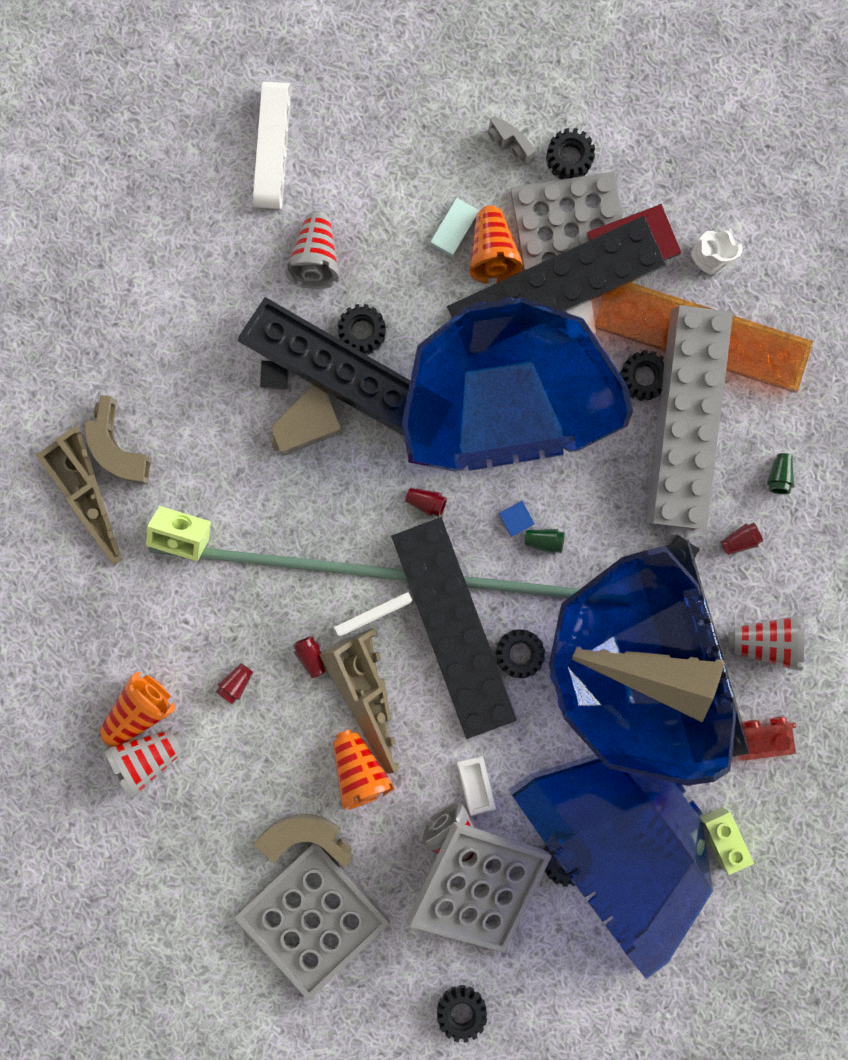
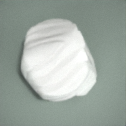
(715, 251)

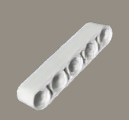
(271, 145)

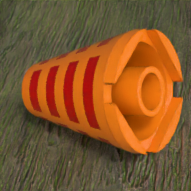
(493, 248)
(136, 710)
(358, 772)

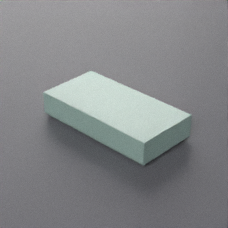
(454, 227)

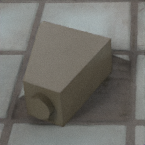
(305, 423)

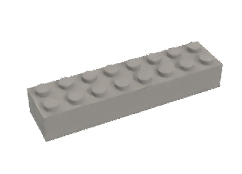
(689, 417)

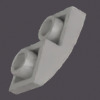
(506, 135)

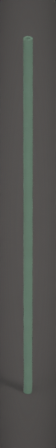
(373, 571)

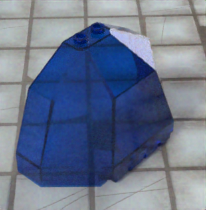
(508, 385)
(652, 608)
(632, 847)

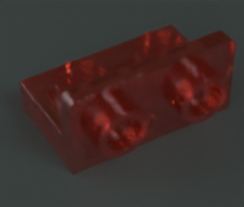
(769, 738)

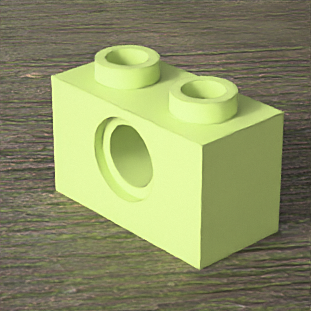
(178, 533)
(726, 841)

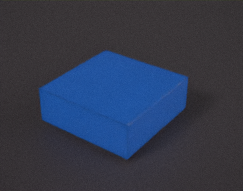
(516, 519)

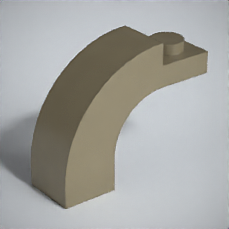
(105, 450)
(304, 829)

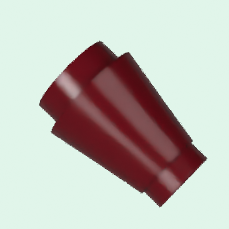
(427, 501)
(742, 539)
(307, 652)
(234, 683)

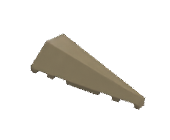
(73, 473)
(356, 676)
(679, 683)

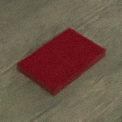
(658, 225)

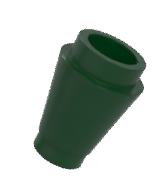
(781, 475)
(545, 540)

